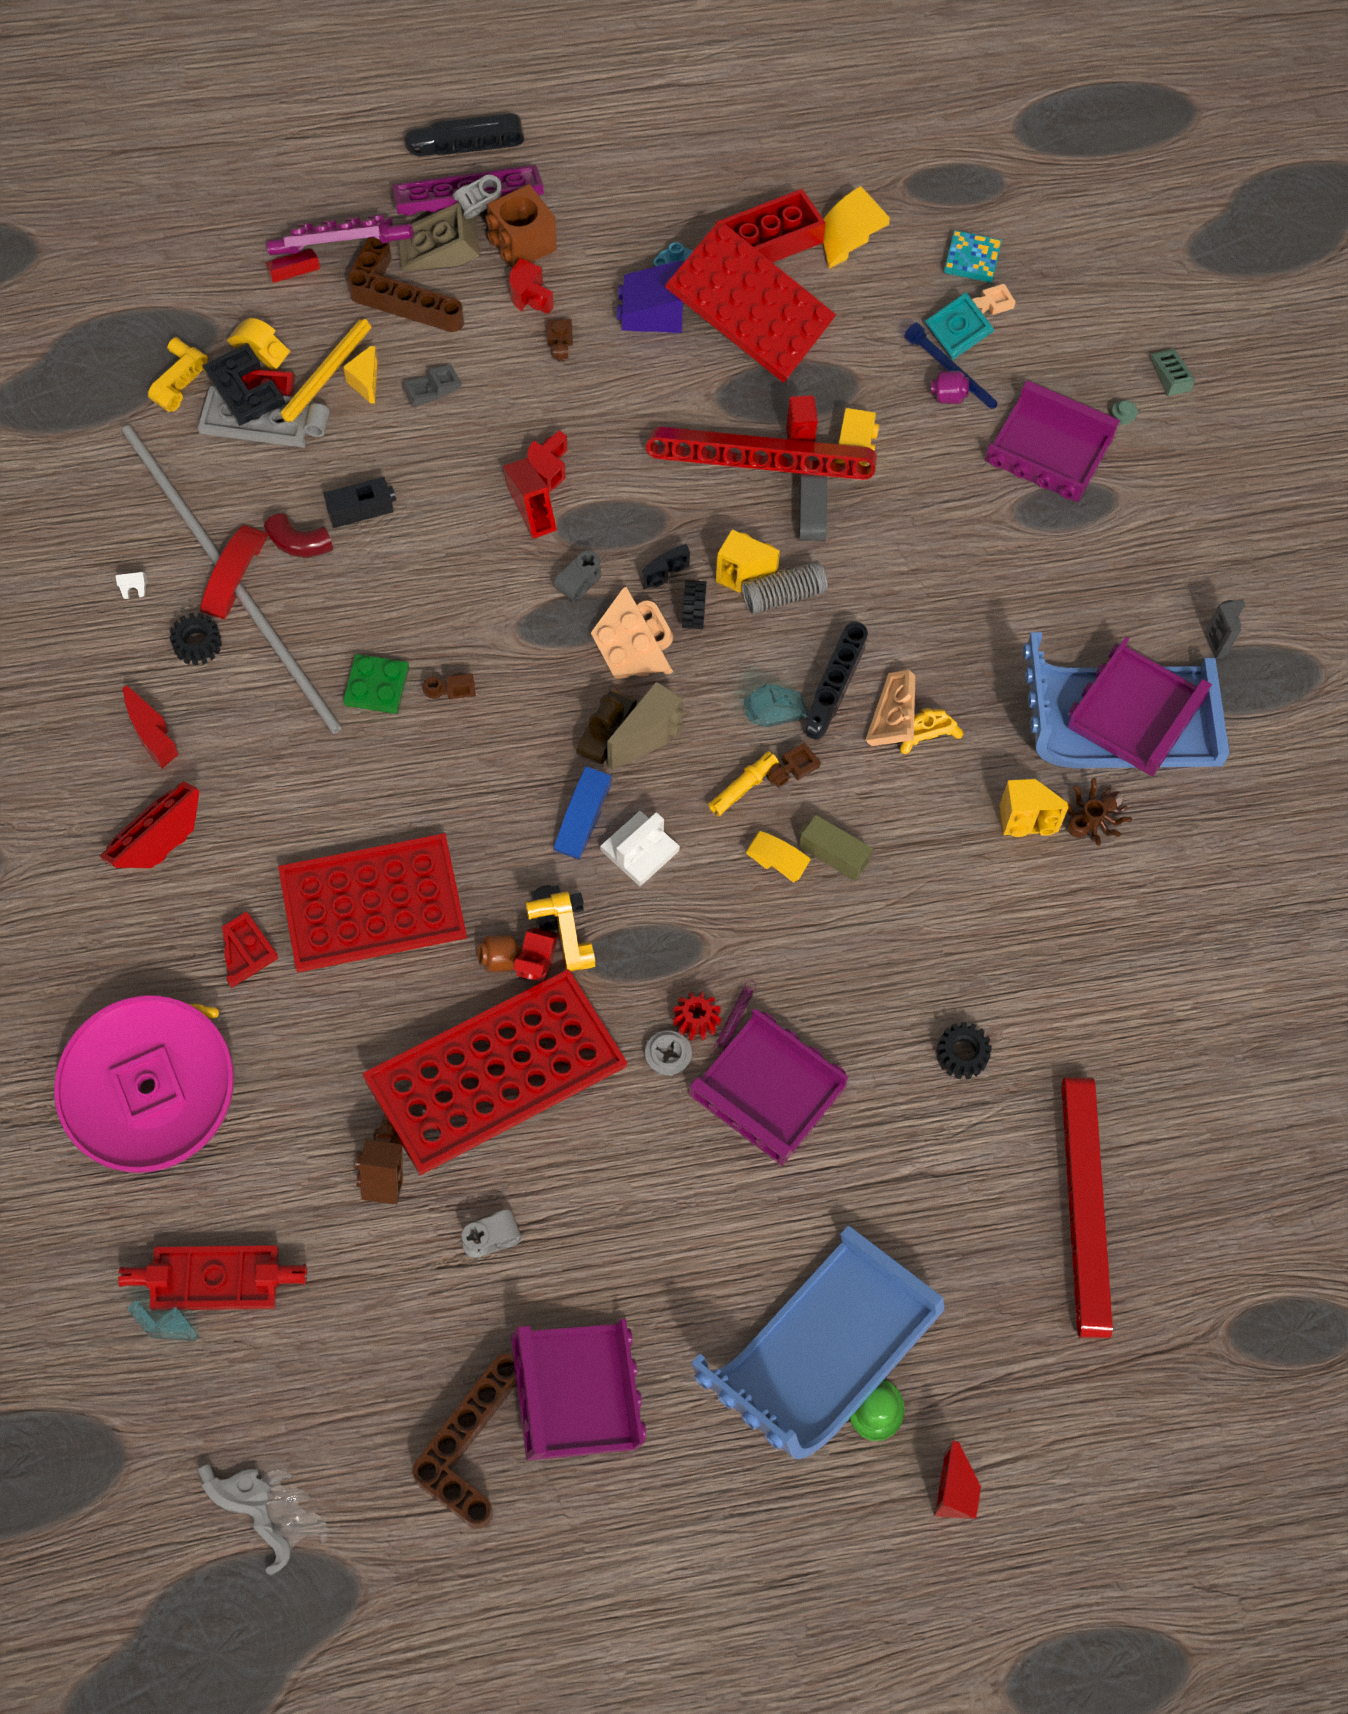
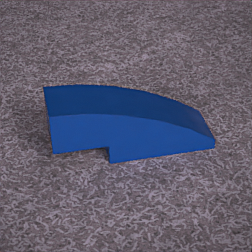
(583, 812)

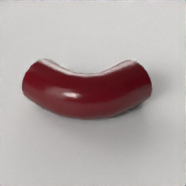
(297, 542)

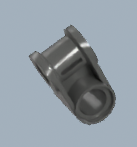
(579, 576)

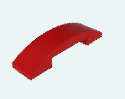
(230, 569)

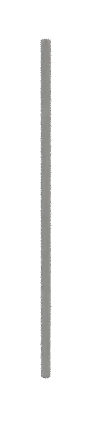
(240, 592)

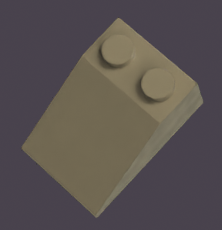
(440, 241)
(647, 727)

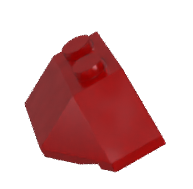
(155, 830)

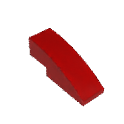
(149, 728)

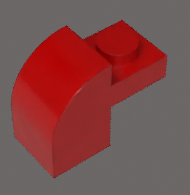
(527, 287)
(546, 459)
(536, 954)

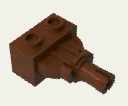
(380, 1166)

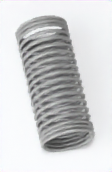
(752, 593)

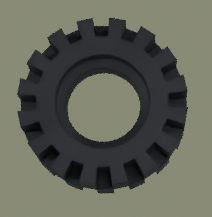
(694, 604)
(191, 626)
(966, 1034)

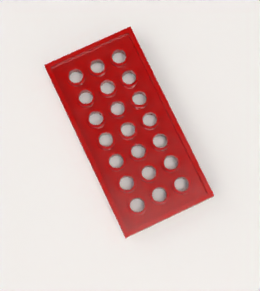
(506, 1113)

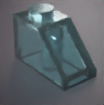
(774, 706)

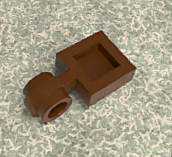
(560, 337)
(456, 686)
(797, 761)

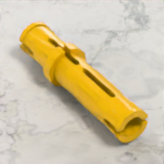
(752, 776)

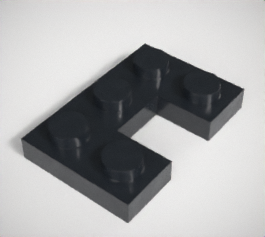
(242, 403)

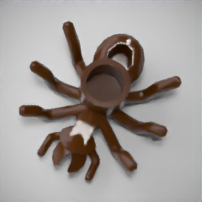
(1093, 814)

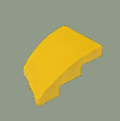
(851, 224)

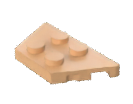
(628, 641)

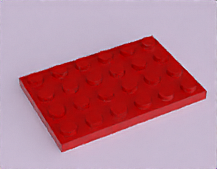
(750, 301)
(371, 902)

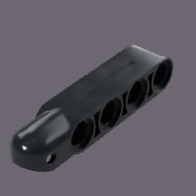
(466, 135)
(852, 650)

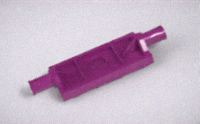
(331, 231)

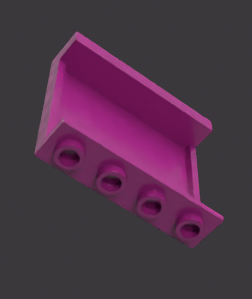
(1053, 441)
(1136, 708)
(770, 1086)
(577, 1391)

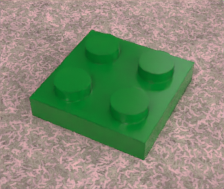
(376, 684)

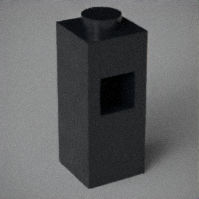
(359, 502)

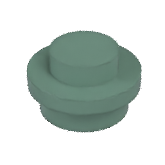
(1124, 411)

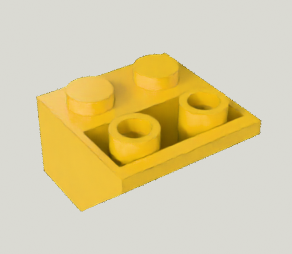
(744, 560)
(1031, 809)

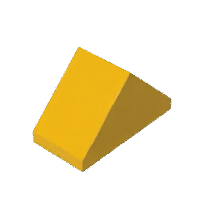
(362, 373)

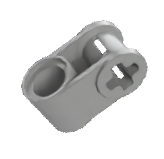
(474, 198)
(494, 1233)

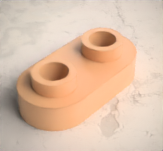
(657, 623)

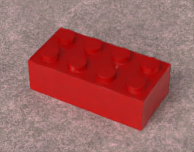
(780, 226)

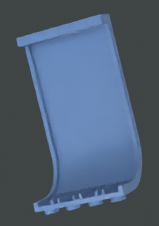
(1058, 688)
(826, 1347)

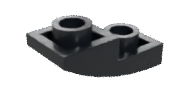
(657, 571)

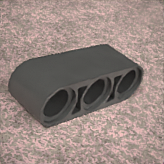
(812, 507)

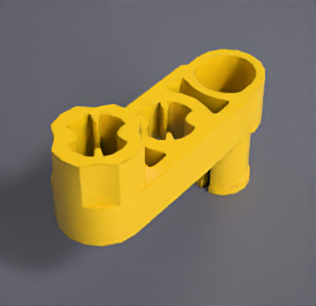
(167, 388)
(575, 955)

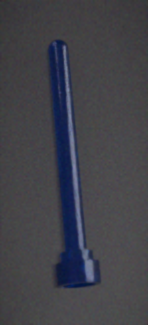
(916, 335)

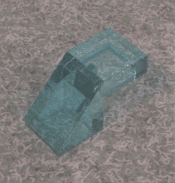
(169, 1327)

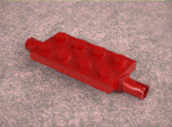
(213, 1277)

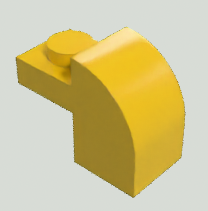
(261, 340)

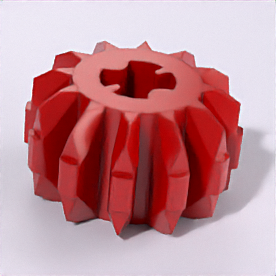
(707, 1020)

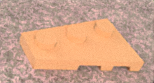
(895, 711)

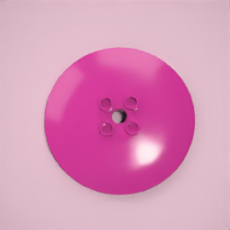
(109, 1060)

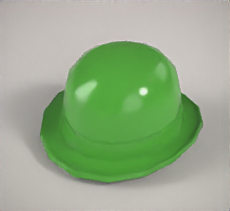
(880, 1413)

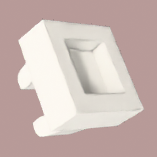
(132, 580)

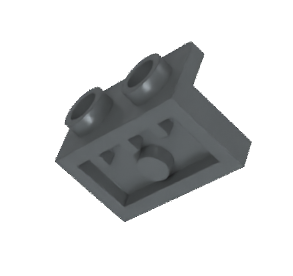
(1224, 627)

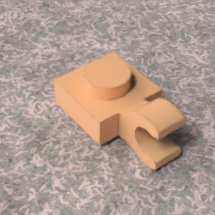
(995, 300)

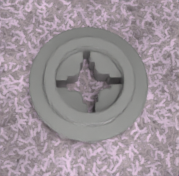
(663, 1041)

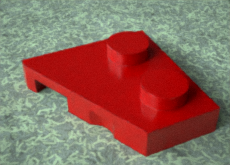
(245, 949)

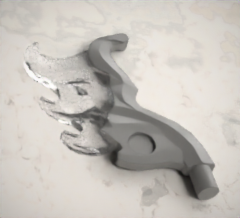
(270, 1504)

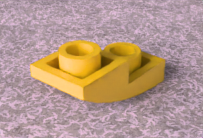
(775, 852)

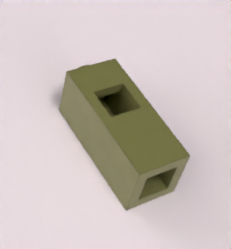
(835, 847)

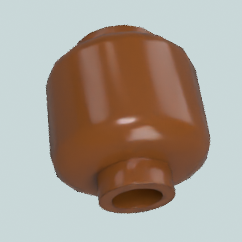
(498, 953)

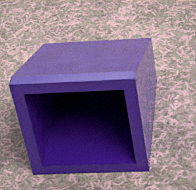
(648, 303)

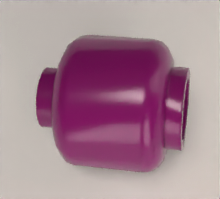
(950, 387)

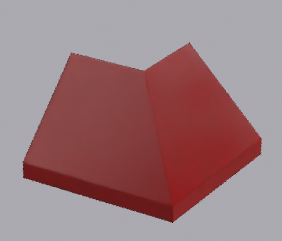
(958, 1486)

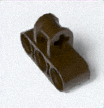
(602, 725)

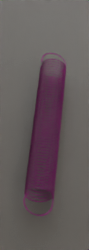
(738, 1018)

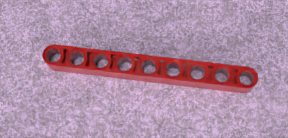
(771, 446)
(1086, 1208)

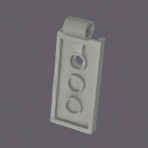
(218, 421)

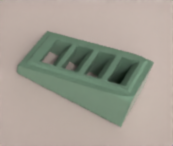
(1171, 385)

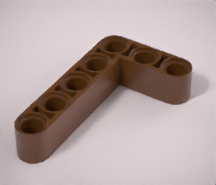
(372, 289)
(463, 1438)

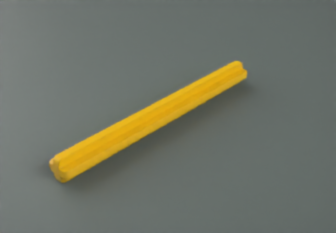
(325, 370)

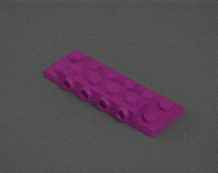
(438, 193)

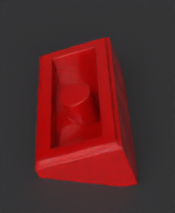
(292, 265)
(283, 380)

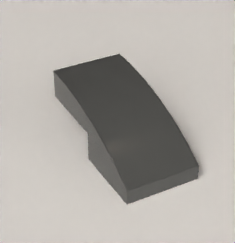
(435, 385)

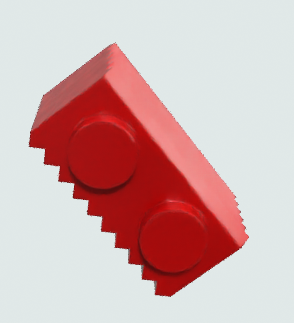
(802, 418)

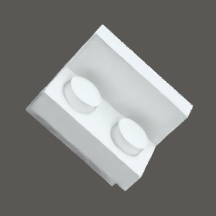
(640, 847)

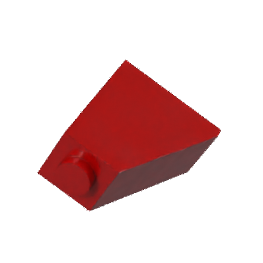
(530, 497)

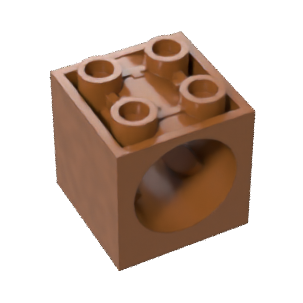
(521, 226)

